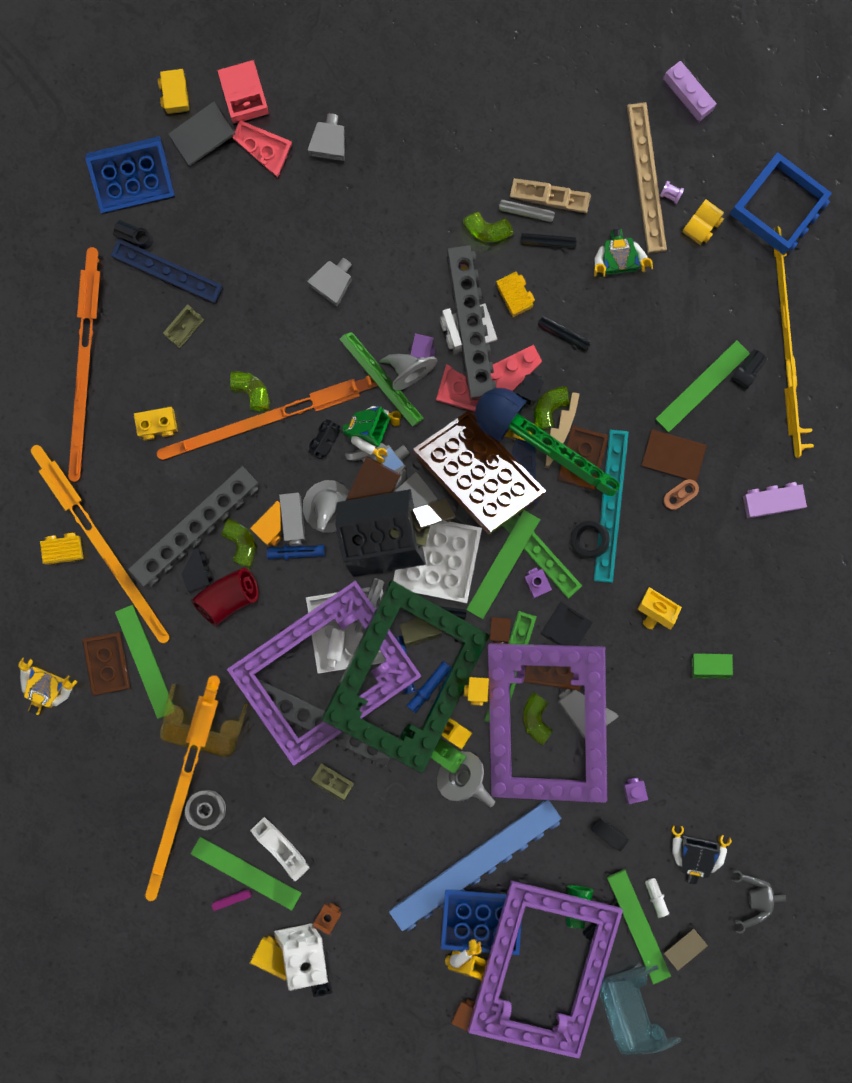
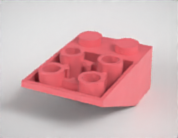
(243, 92)

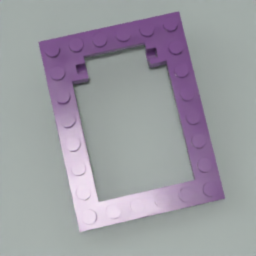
(345, 608)
(588, 670)
(571, 1030)

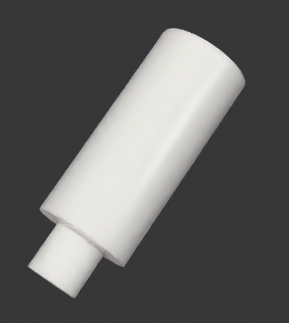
(335, 646)

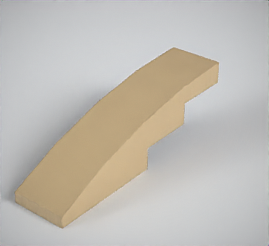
(550, 196)
(565, 423)

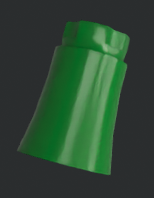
(581, 892)

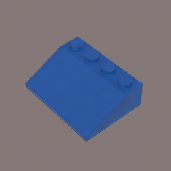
(129, 174)
(472, 917)

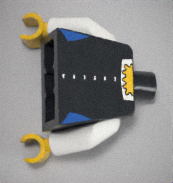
(698, 856)

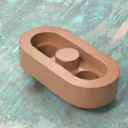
(680, 494)

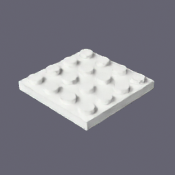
(449, 563)
(322, 637)

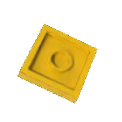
(658, 609)

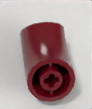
(226, 596)

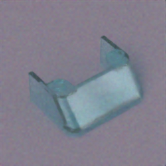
(629, 1016)

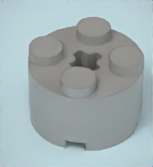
(202, 820)

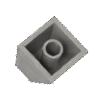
(574, 706)

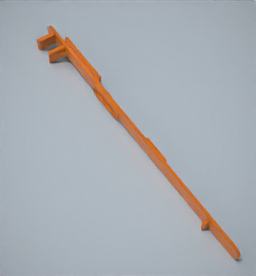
(86, 309)
(321, 400)

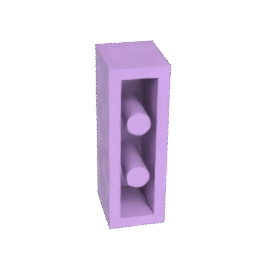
(689, 91)
(774, 500)

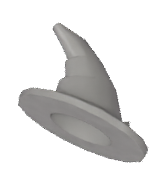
(409, 368)
(321, 504)
(464, 782)

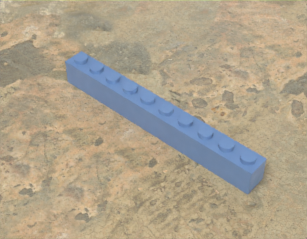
(475, 864)

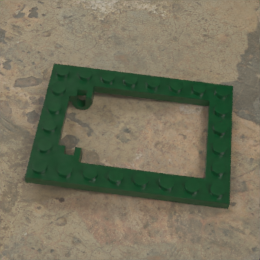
(345, 705)

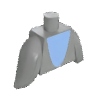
(393, 461)

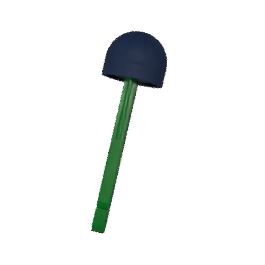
(499, 412)

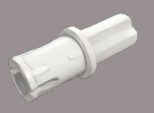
(656, 897)

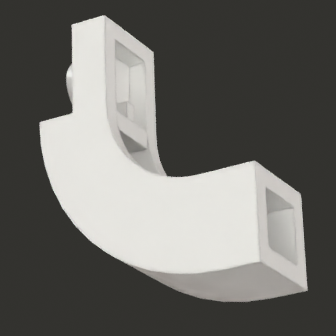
(280, 848)

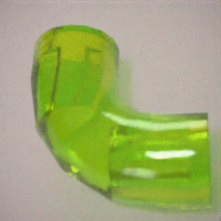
(487, 231)
(253, 386)
(547, 404)
(243, 540)
(533, 719)

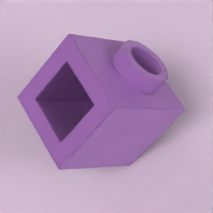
(423, 346)
(537, 582)
(635, 791)

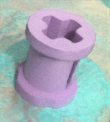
(671, 192)

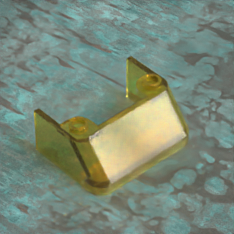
(176, 732)

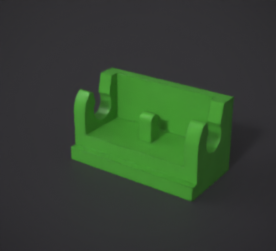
(712, 666)
(448, 756)

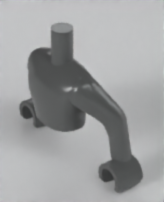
(760, 900)

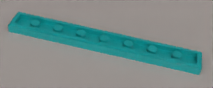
(611, 504)

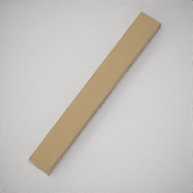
(646, 178)

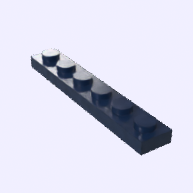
(166, 271)

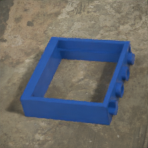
(761, 228)

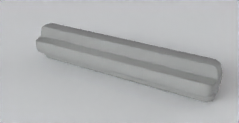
(525, 210)
(373, 597)

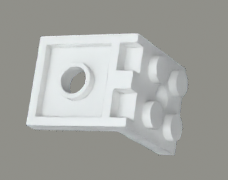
(450, 324)
(299, 946)

